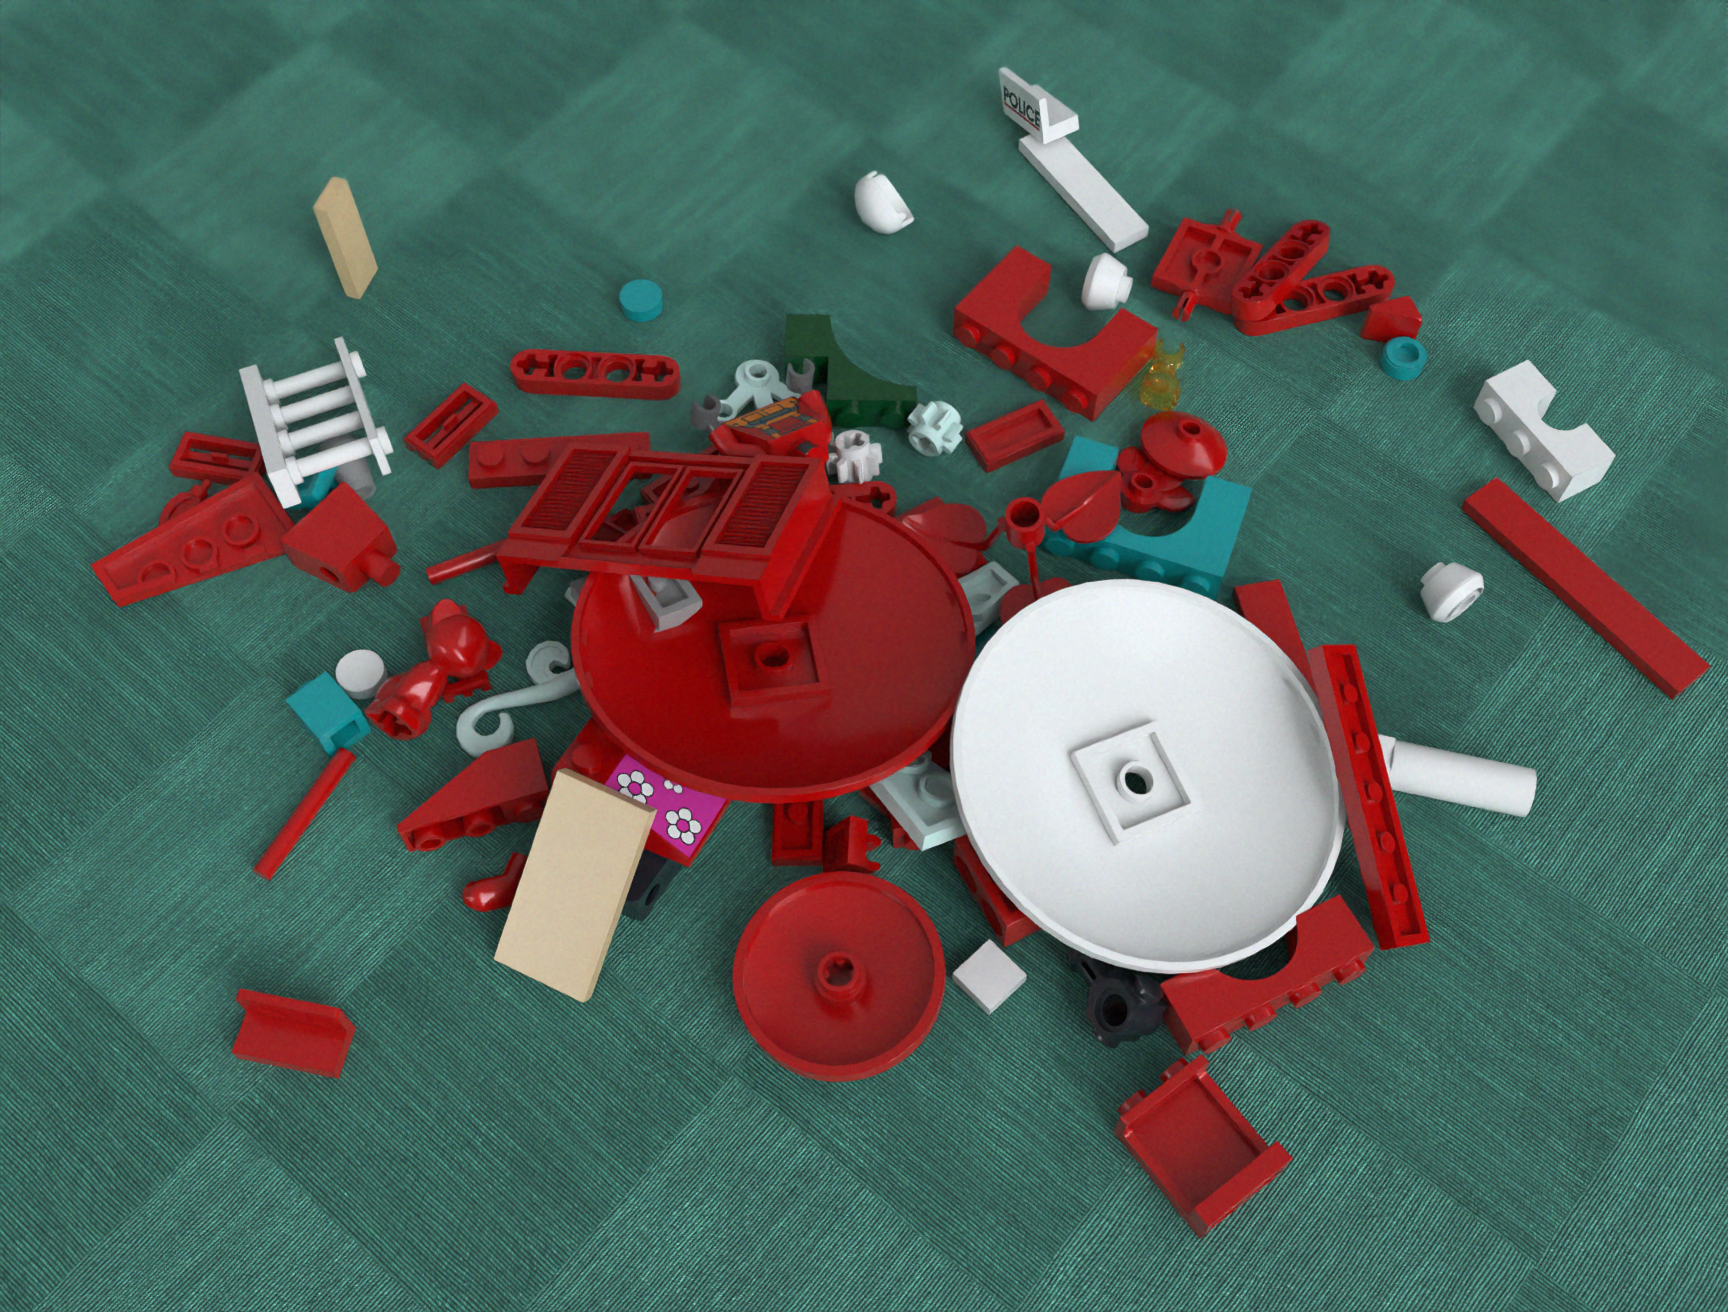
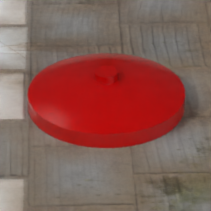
(839, 976)

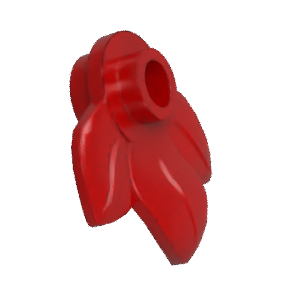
(1149, 486)

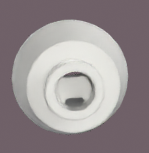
(1105, 283)
(1450, 590)

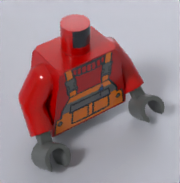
(781, 429)

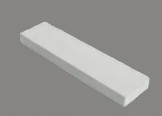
(1085, 191)

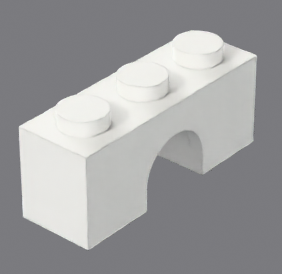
(1556, 458)

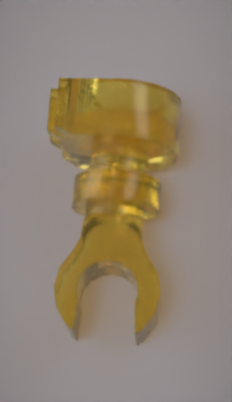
(1161, 386)

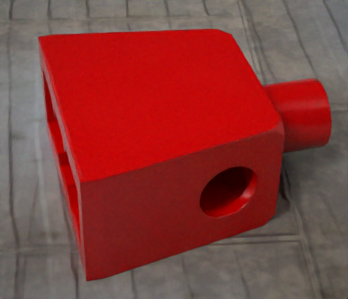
(343, 543)

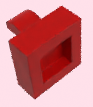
(847, 847)

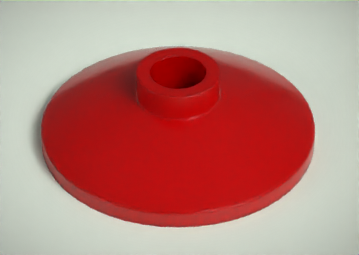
(1183, 445)

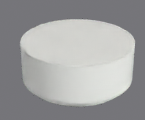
(361, 674)

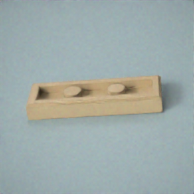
(345, 237)

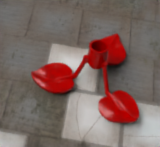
(1081, 505)

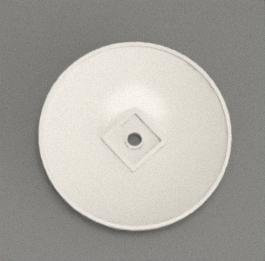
(1215, 722)

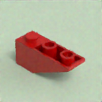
(491, 792)

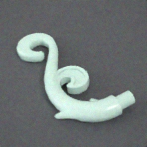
(546, 688)

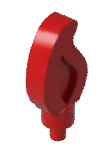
(185, 501)

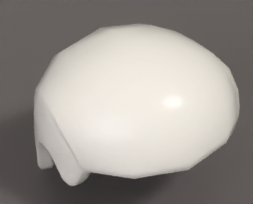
(881, 204)

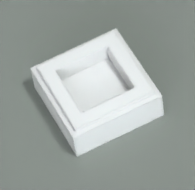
(989, 976)

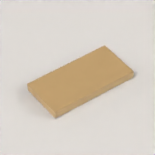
(574, 884)

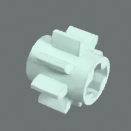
(934, 428)

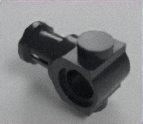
(1118, 1001)

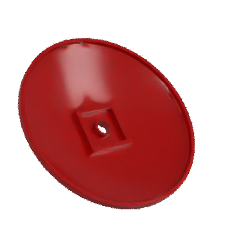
(865, 684)

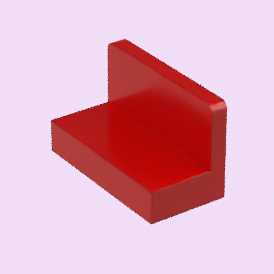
(293, 1034)

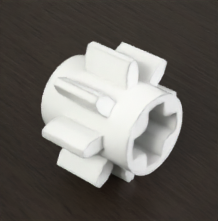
(854, 457)

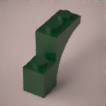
(852, 394)

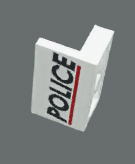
(1035, 108)

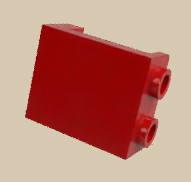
(1197, 1145)

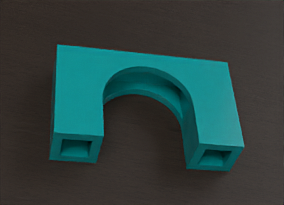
(1186, 559)

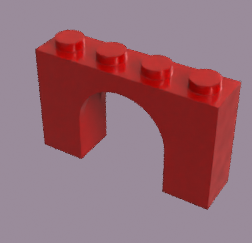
(1078, 376)

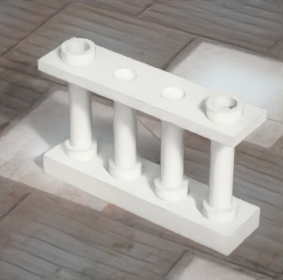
(279, 446)

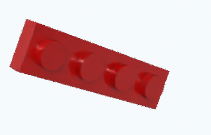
(530, 460)

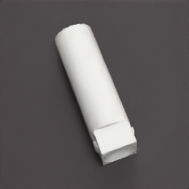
(1459, 777)

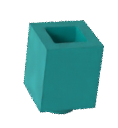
(328, 714)

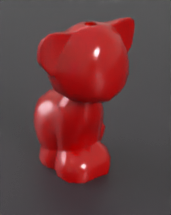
(455, 648)

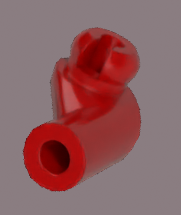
(495, 891)

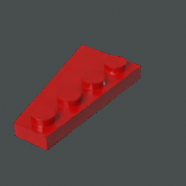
(205, 541)

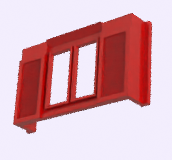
(756, 538)

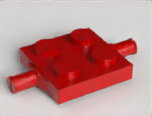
(1205, 264)

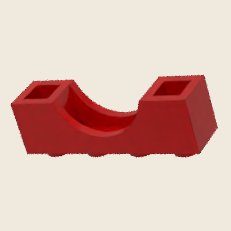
(1210, 1005)

